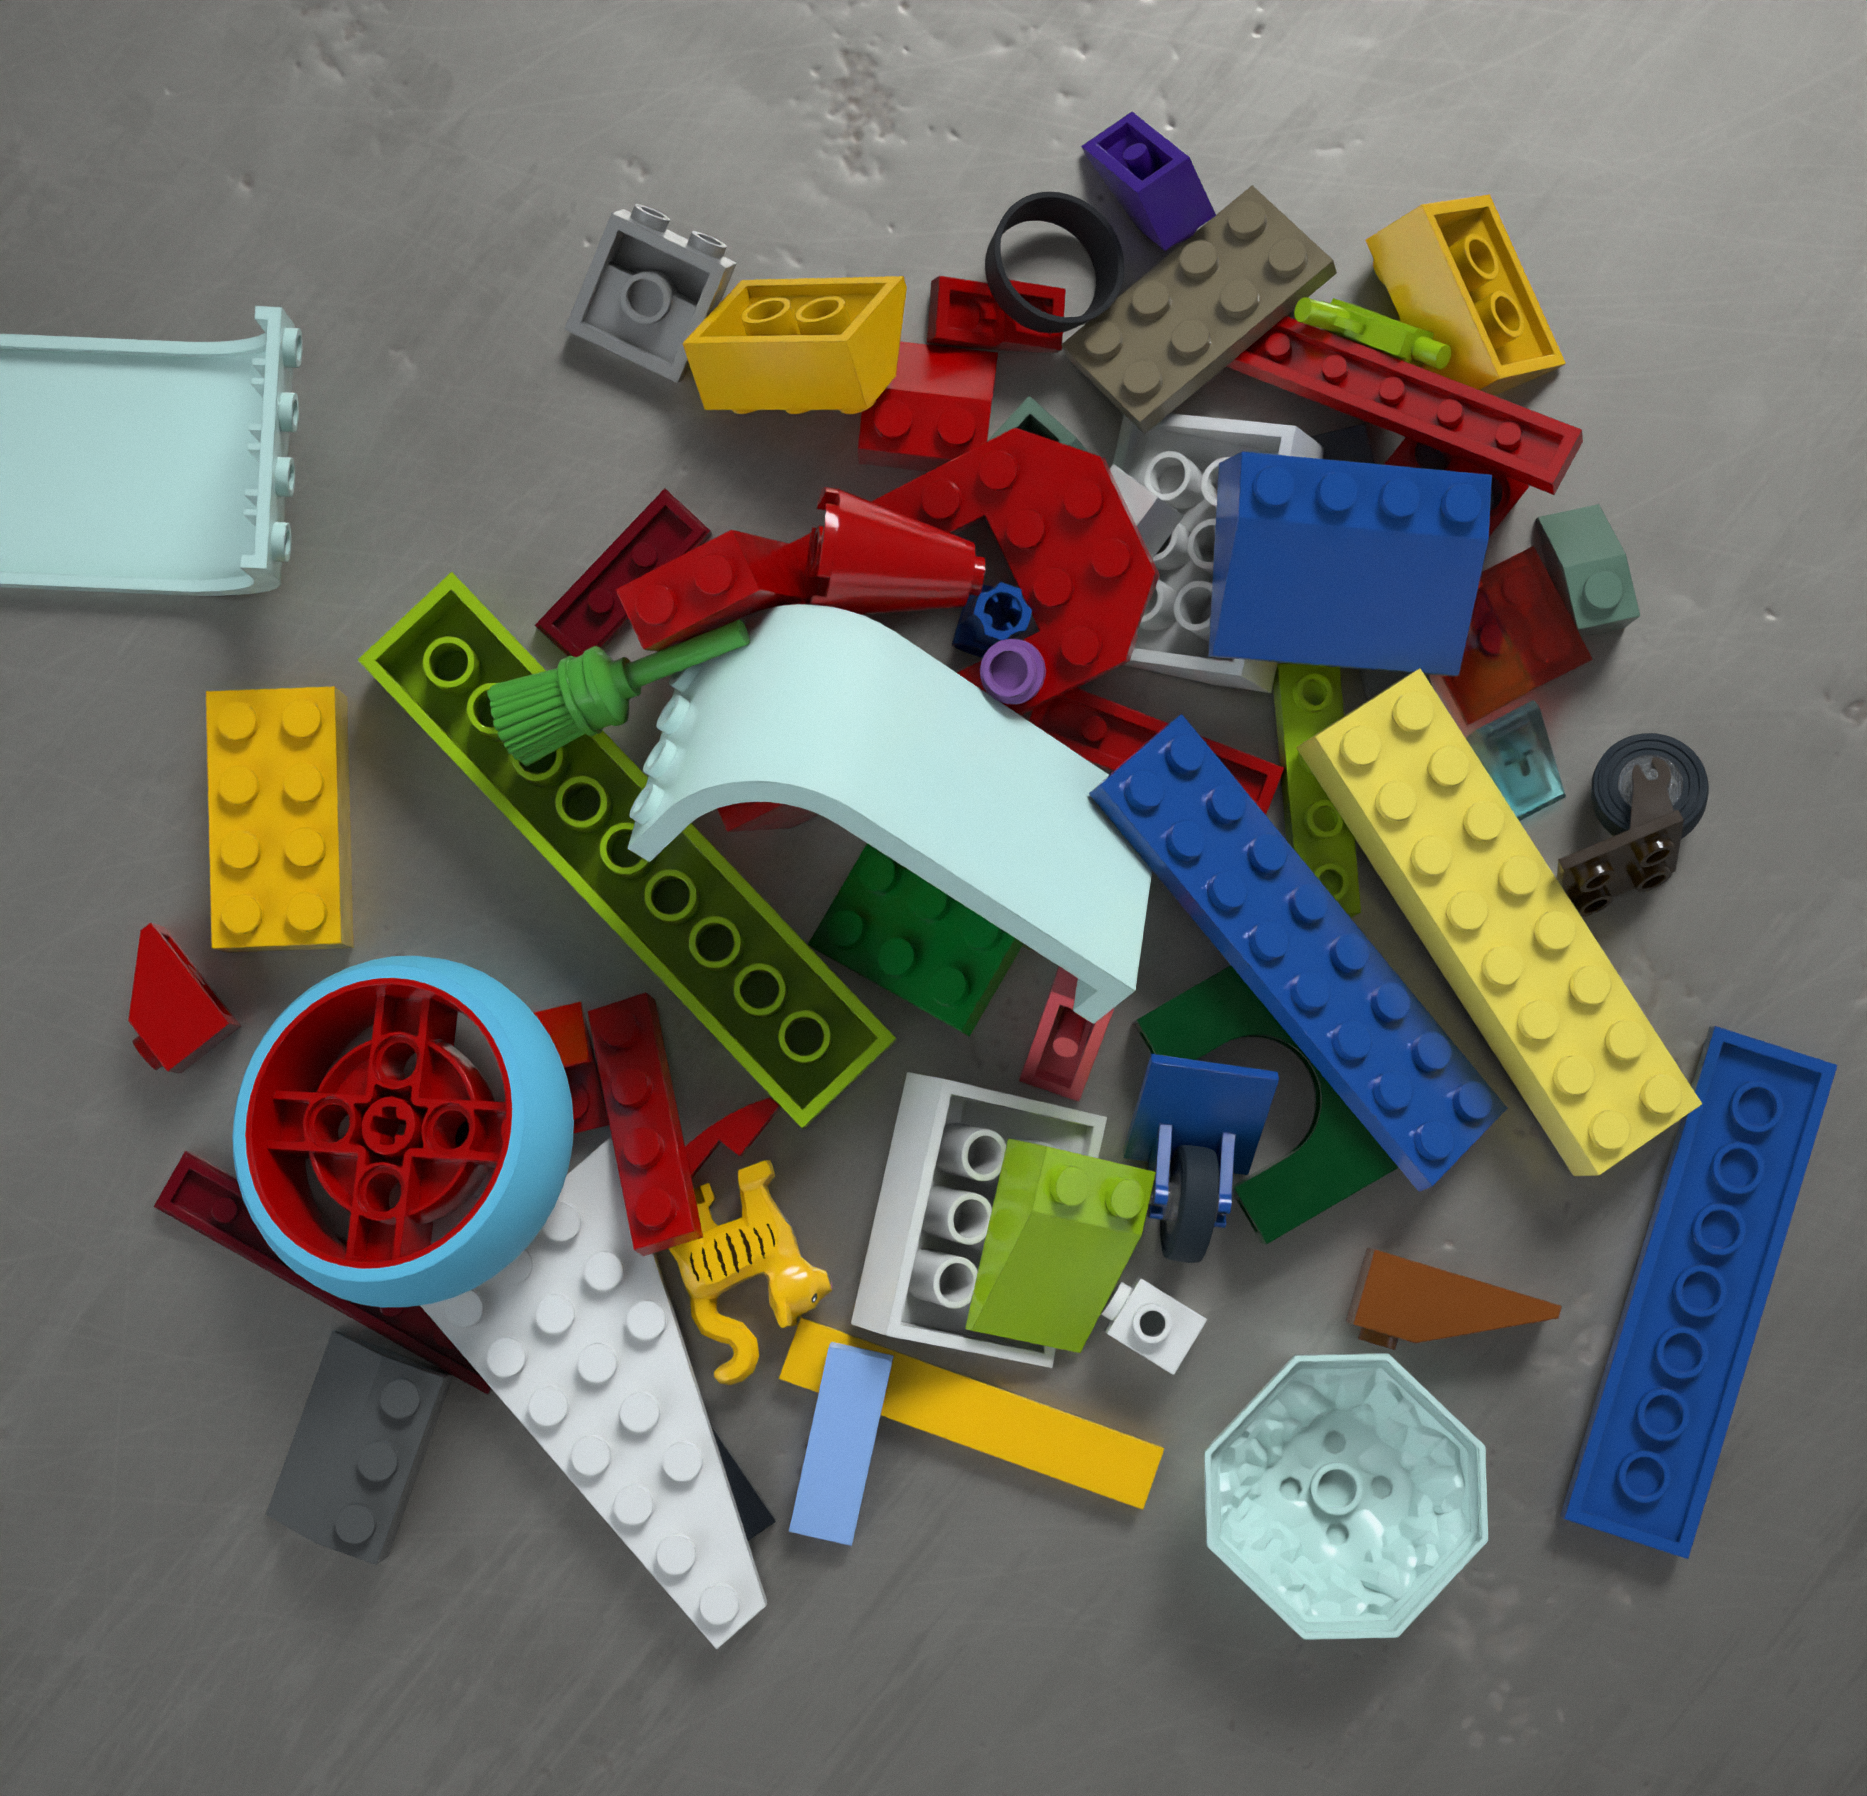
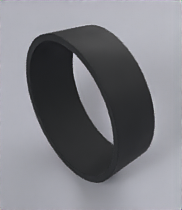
(1092, 232)

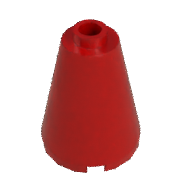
(886, 561)

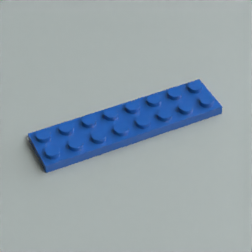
(1299, 952)
(1698, 1292)

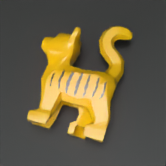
(742, 1250)

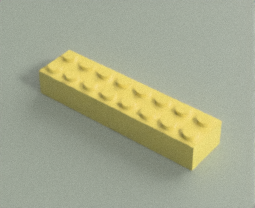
(1499, 926)

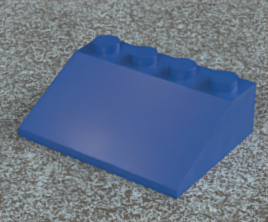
(1346, 563)

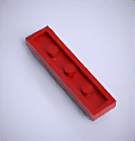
(1112, 733)
(645, 1124)

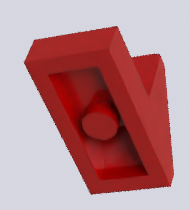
(573, 1042)

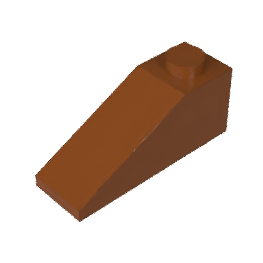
(1427, 1303)

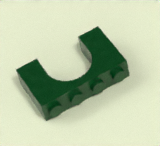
(1336, 1151)

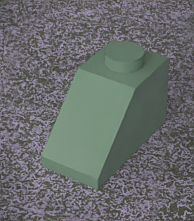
(1588, 569)

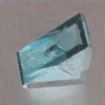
(1520, 759)

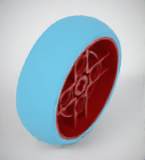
(293, 1116)

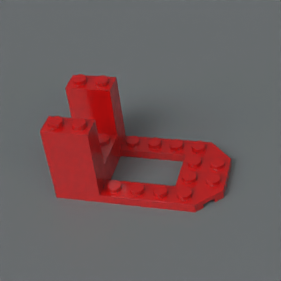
(1054, 522)

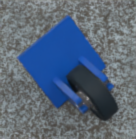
(1209, 1127)

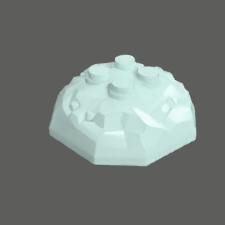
(1345, 1496)

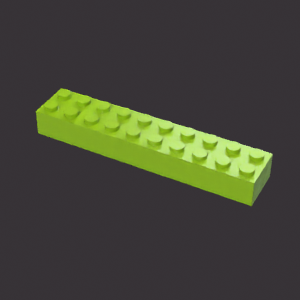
(680, 912)

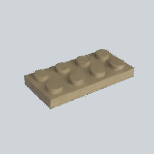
(1199, 309)

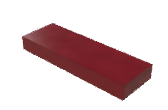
(591, 608)

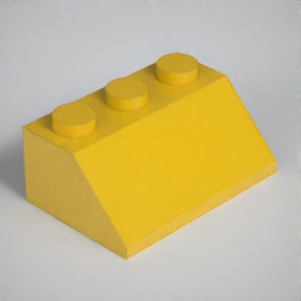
(1462, 280)
(799, 344)

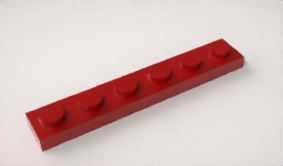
(1413, 403)

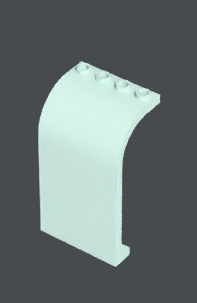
(148, 462)
(916, 765)

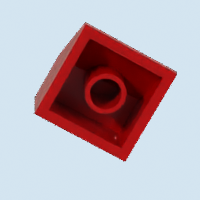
(930, 409)

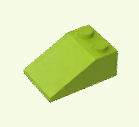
(1056, 1244)

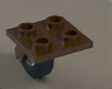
(1648, 798)

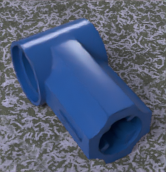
(991, 617)

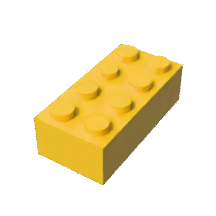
(279, 819)

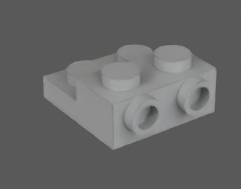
(649, 290)

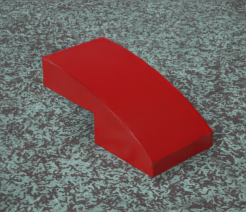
(969, 317)
(735, 1131)

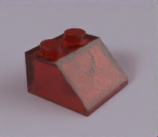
(1515, 639)

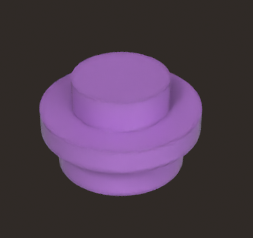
(1012, 671)

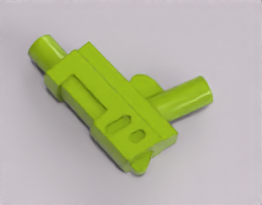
(1374, 331)

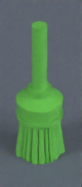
(591, 692)

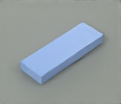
(841, 1443)

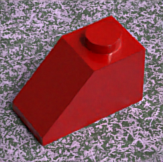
(174, 1005)

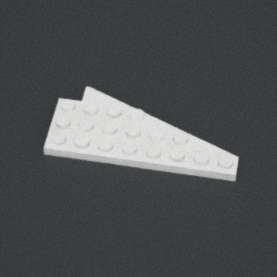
(601, 1378)

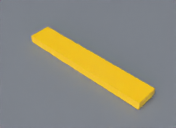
(991, 1419)

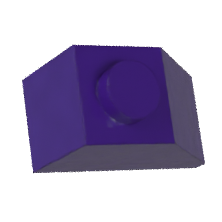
(1150, 180)

